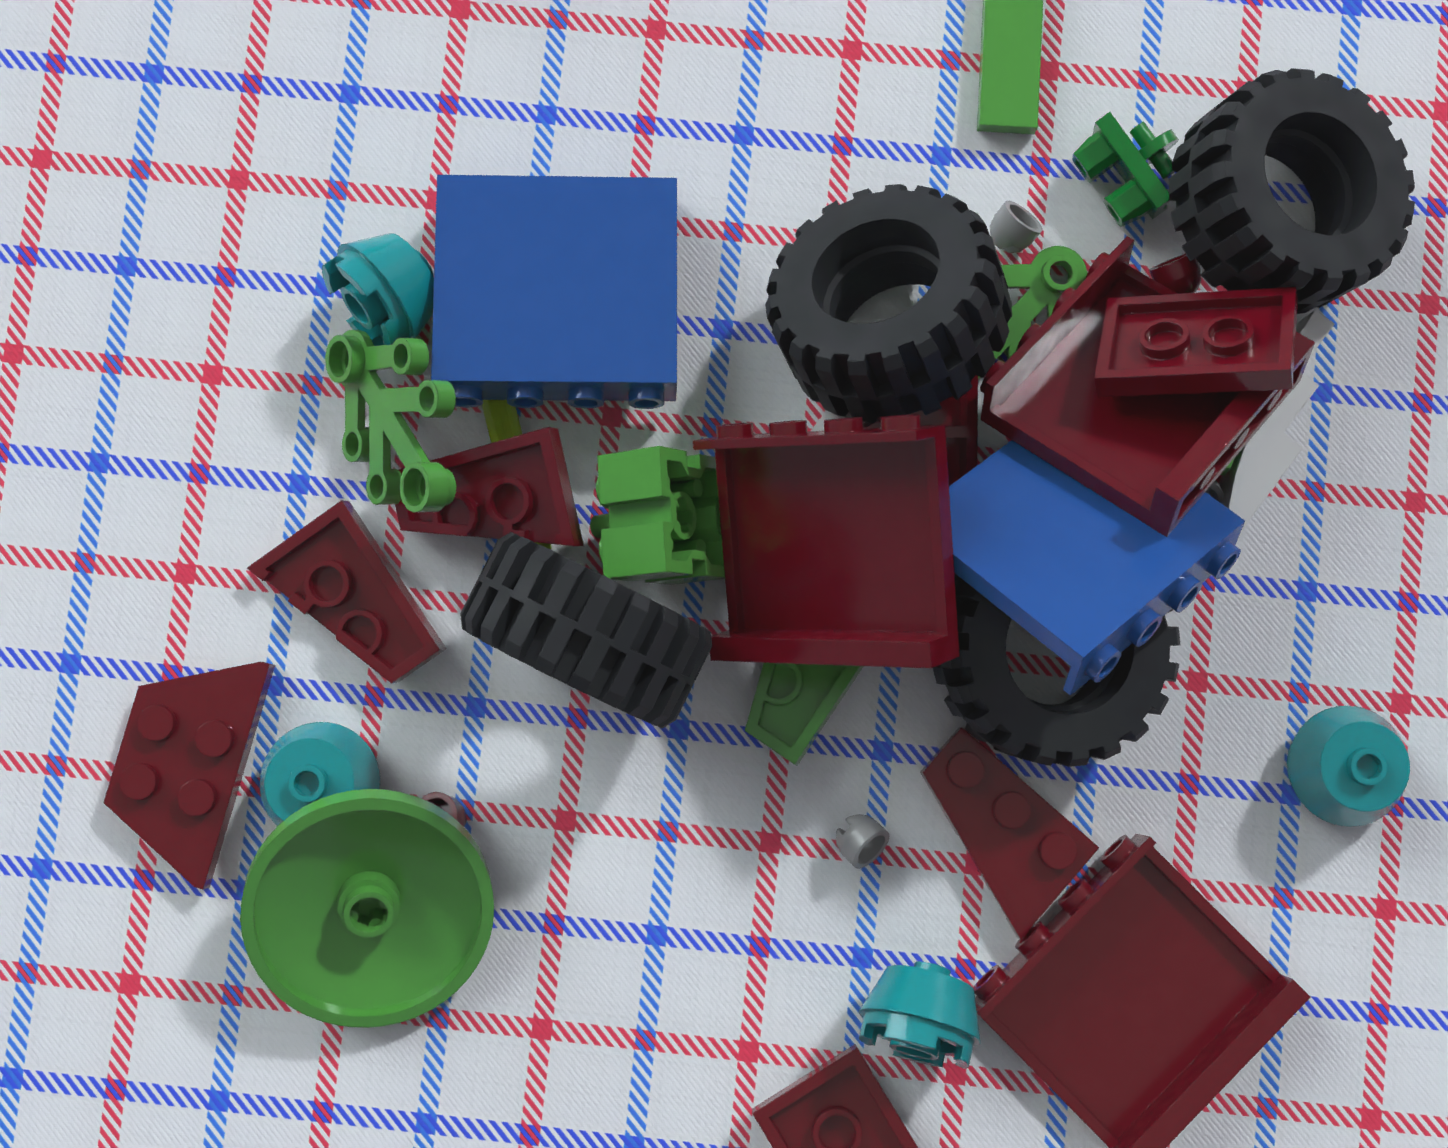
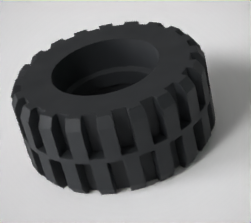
(1338, 154)
(877, 246)
(586, 630)
(1041, 733)

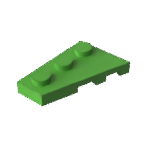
(795, 704)

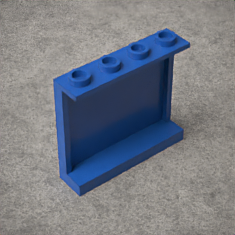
(556, 289)
(1077, 564)

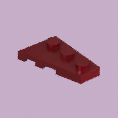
(505, 489)

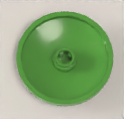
(367, 908)

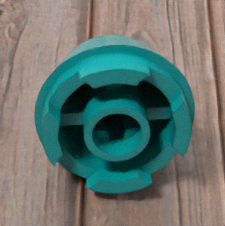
(383, 286)
(314, 764)
(1348, 766)
(922, 1014)

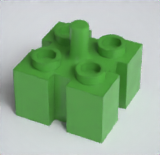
(659, 517)

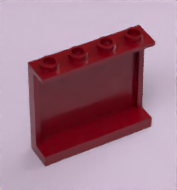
(1135, 451)
(836, 544)
(1136, 999)

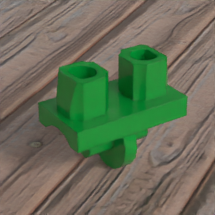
(1112, 147)

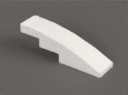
(1271, 450)

